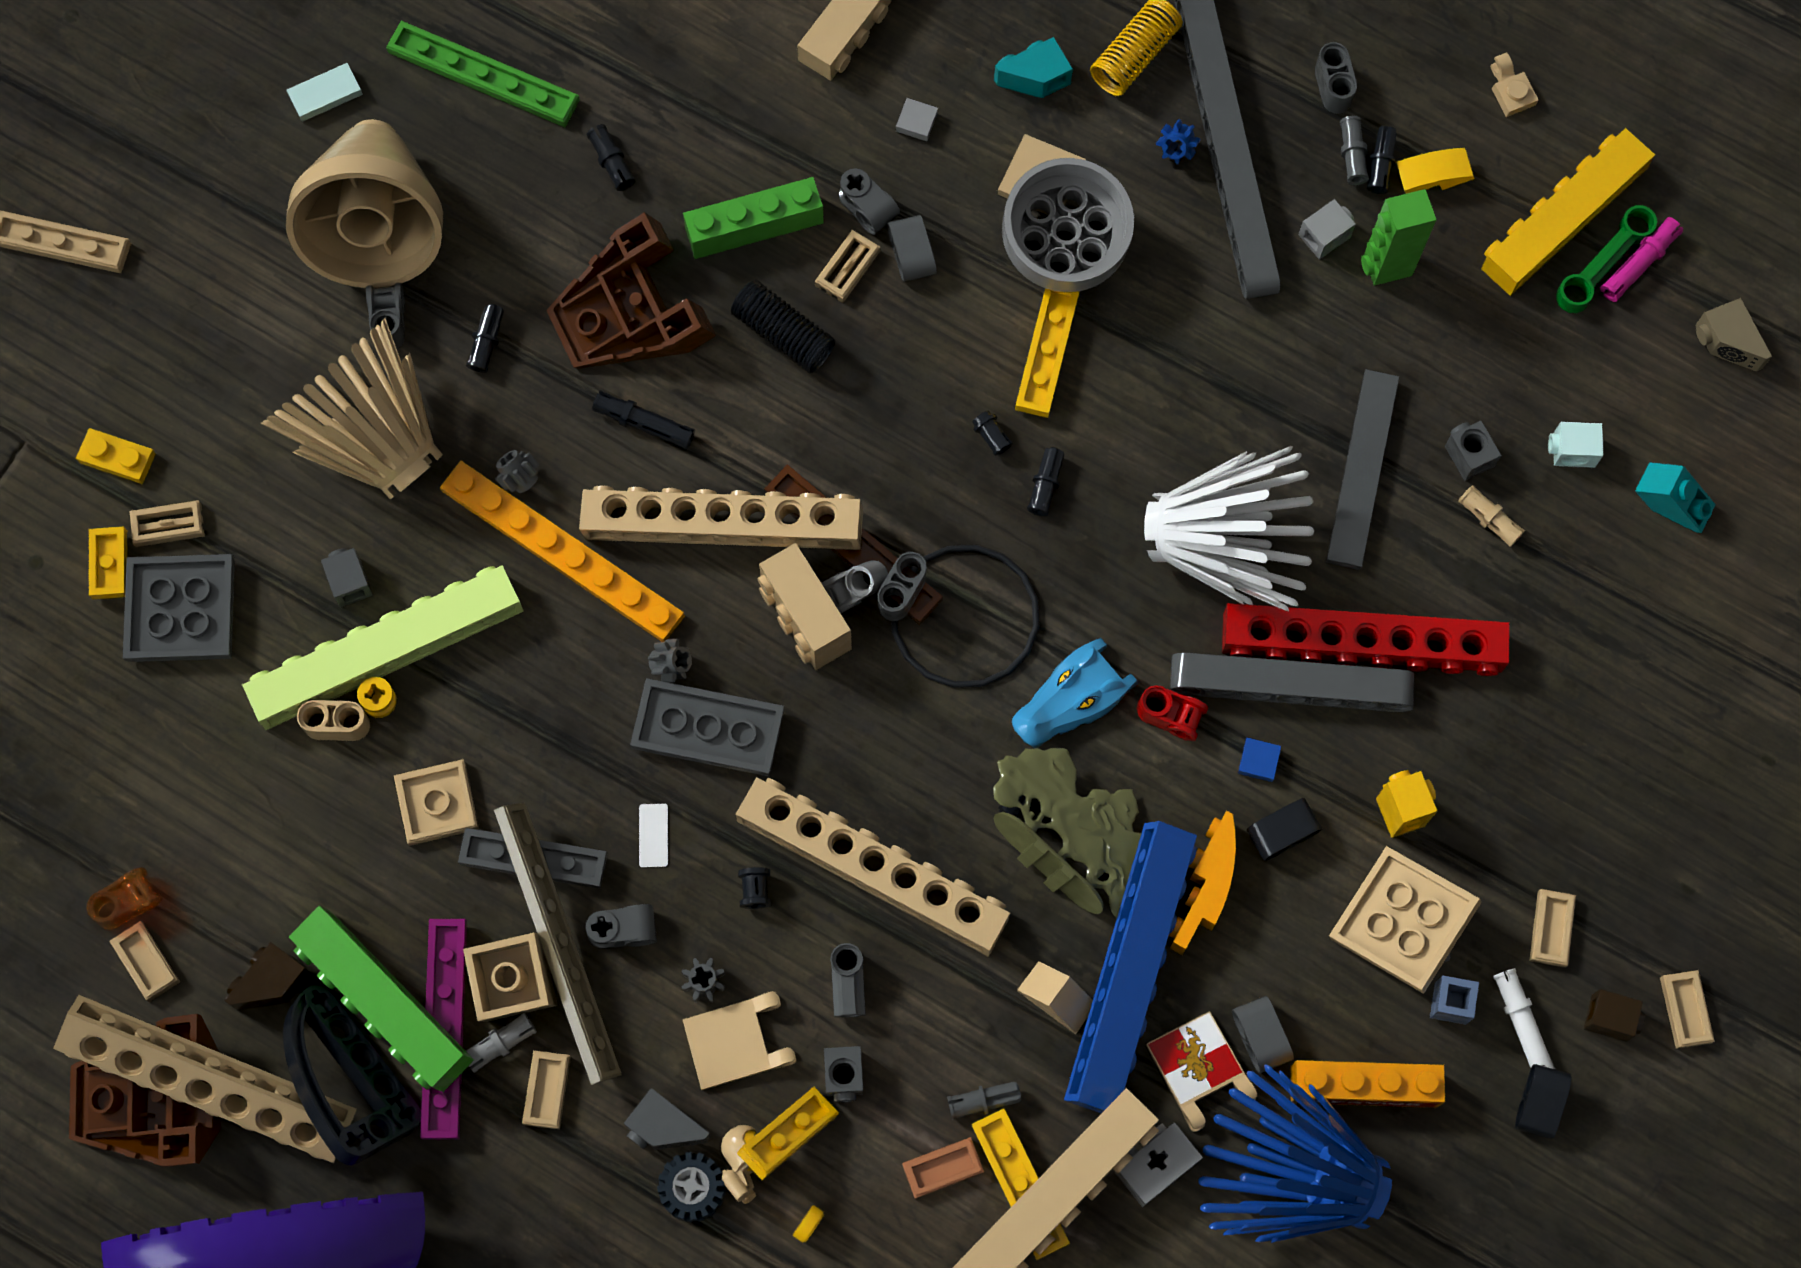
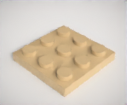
(1405, 919)

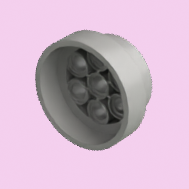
(1099, 199)

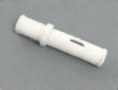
(1522, 1017)

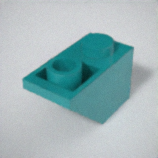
(1035, 71)
(1675, 495)

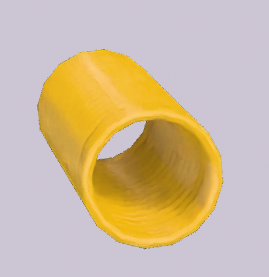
(1151, 32)

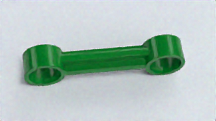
(1606, 259)

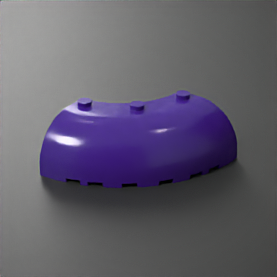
(307, 1235)

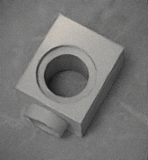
(1327, 229)

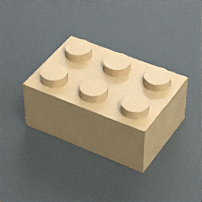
(804, 607)

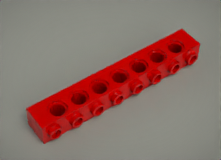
(1488, 636)

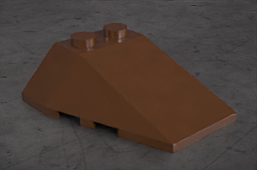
(139, 1120)

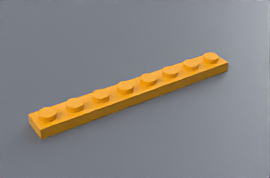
(562, 551)

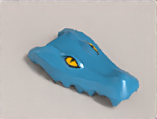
(1075, 694)

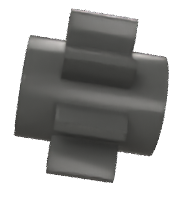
(517, 471)
(670, 660)
(708, 970)

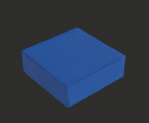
(1259, 759)

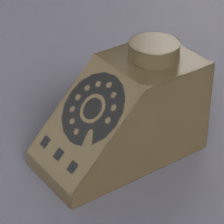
(1733, 336)

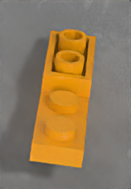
(1214, 873)

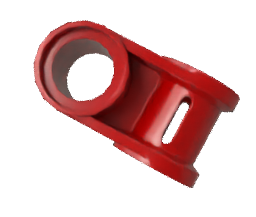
(1174, 712)

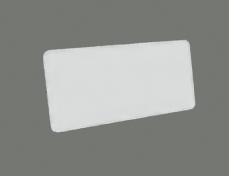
(653, 835)

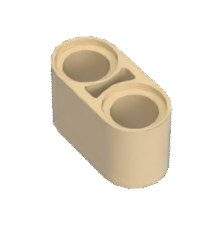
(334, 715)

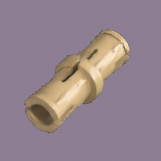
(1491, 515)

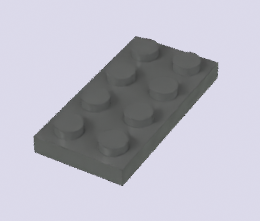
(707, 727)

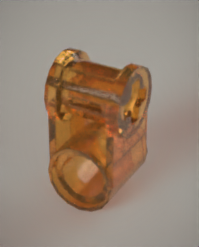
(125, 898)

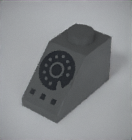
(662, 1125)

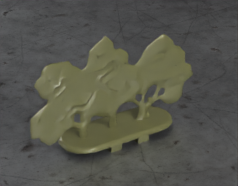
(1092, 827)

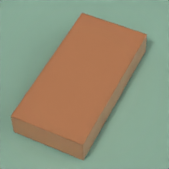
(942, 1168)

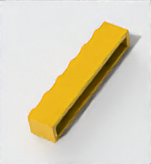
(1567, 211)

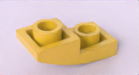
(1435, 168)

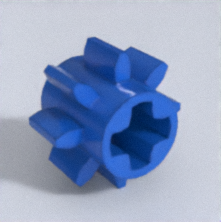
(1178, 132)

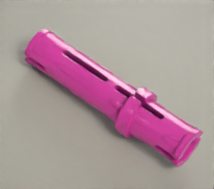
(1650, 249)

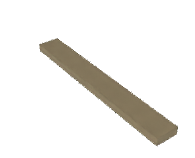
(557, 943)

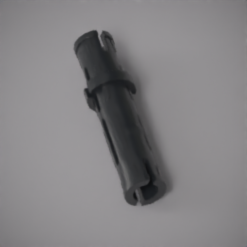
(630, 414)

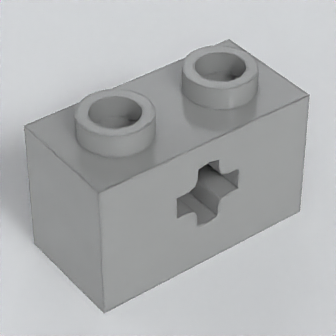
(1178, 1156)

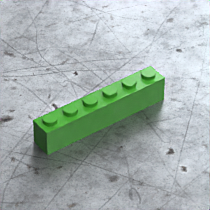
(381, 999)

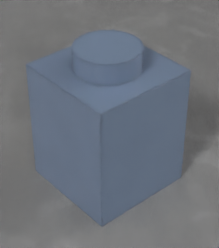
(1454, 1000)

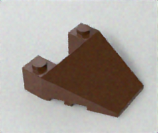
(616, 309)

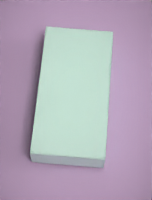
(324, 92)

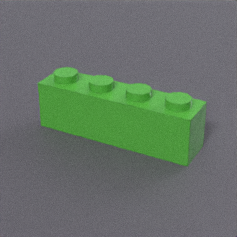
(753, 217)
(1399, 237)

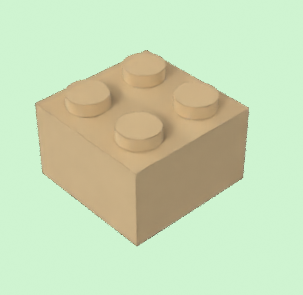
(509, 977)

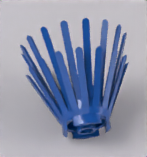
(1334, 1175)

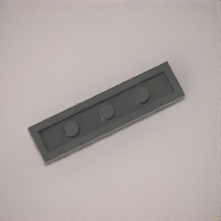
(565, 862)

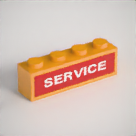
(1372, 1083)

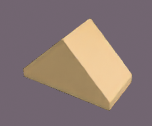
(1057, 996)

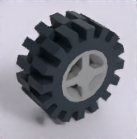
(694, 1174)

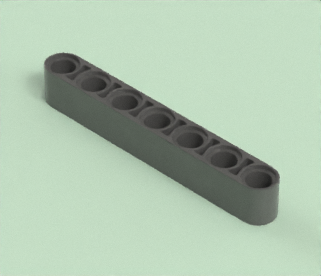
(1292, 682)

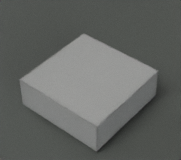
(916, 119)

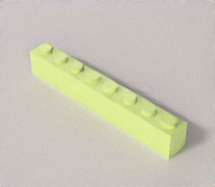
(384, 646)

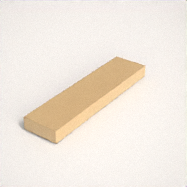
(63, 242)

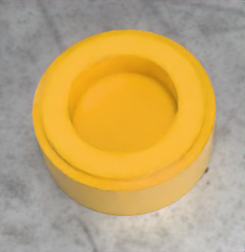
(808, 1224)

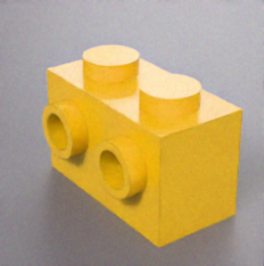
(1406, 802)

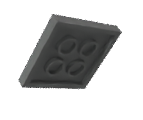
(178, 608)

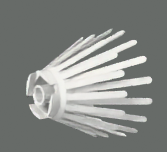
(1196, 517)

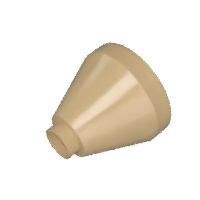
(365, 211)

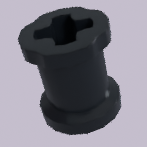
(754, 888)

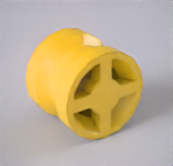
(379, 704)

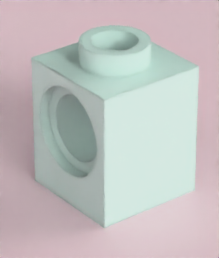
(1576, 444)

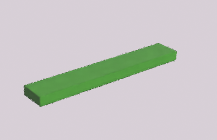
(483, 73)

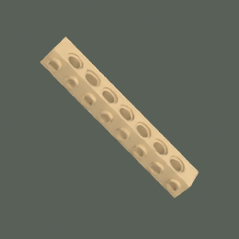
(842, 533)
(768, 794)
(192, 1064)

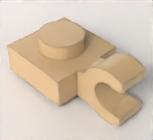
(1511, 90)

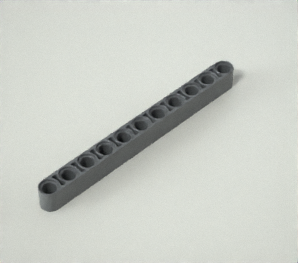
(1228, 149)

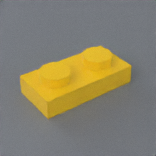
(115, 456)
(107, 562)

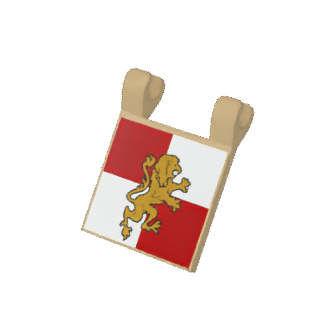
(1196, 1064)

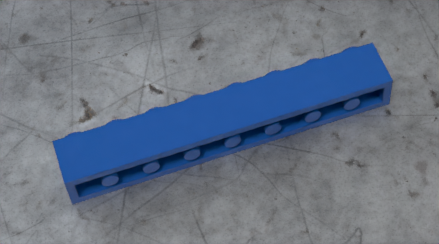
(1131, 966)

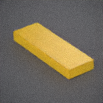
(787, 1133)

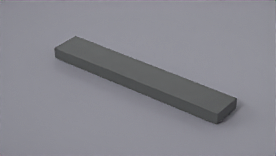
(1362, 470)

